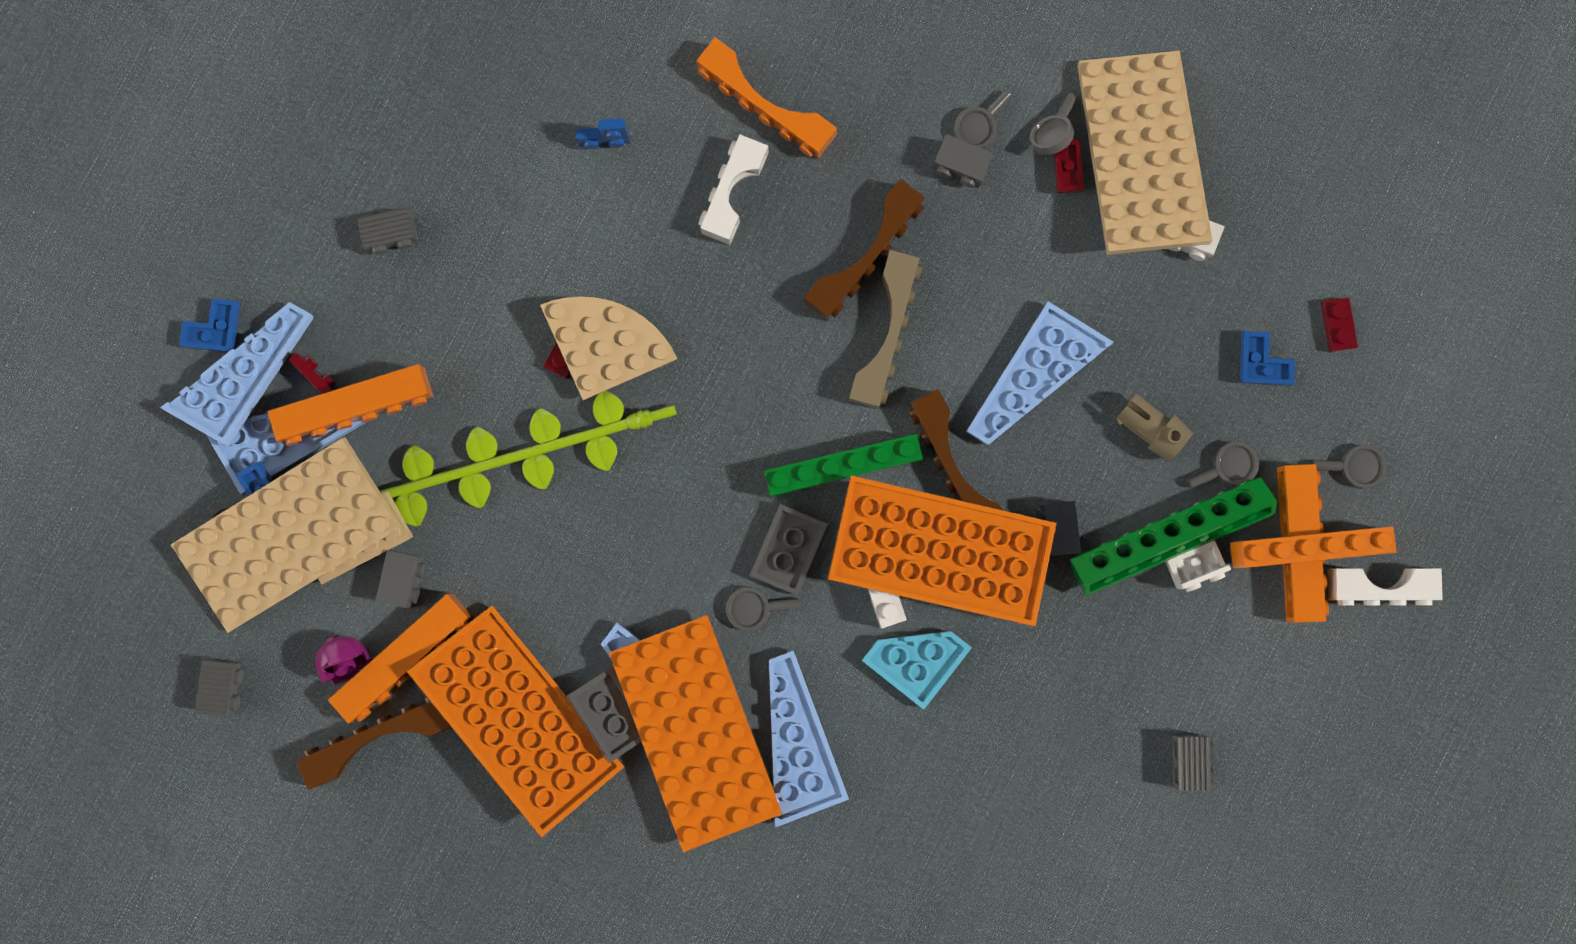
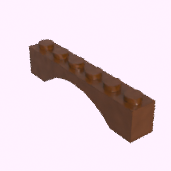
(831, 291)
(933, 417)
(329, 763)

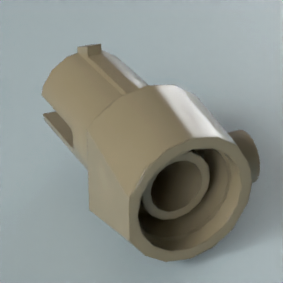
(1162, 434)

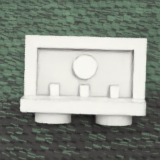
(1197, 567)

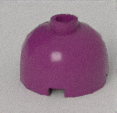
(340, 659)

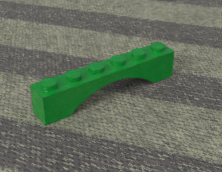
(843, 465)

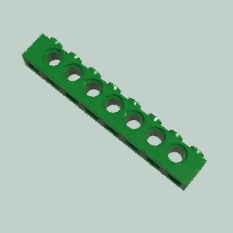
(1236, 516)

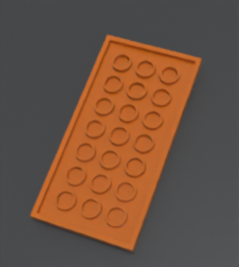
(942, 551)
(514, 720)
(695, 733)

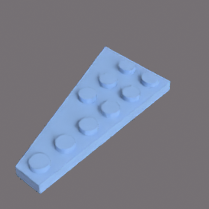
(1044, 361)
(236, 382)
(257, 443)
(802, 760)

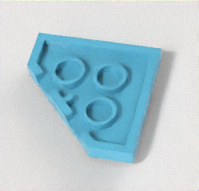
(917, 662)

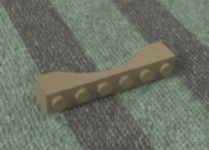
(898, 279)

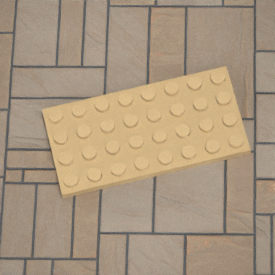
(1144, 153)
(286, 535)

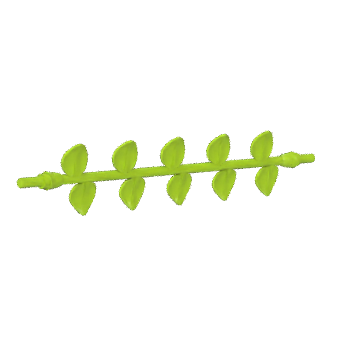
(537, 468)

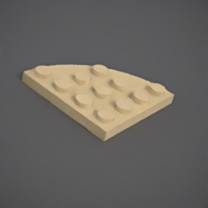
(604, 342)

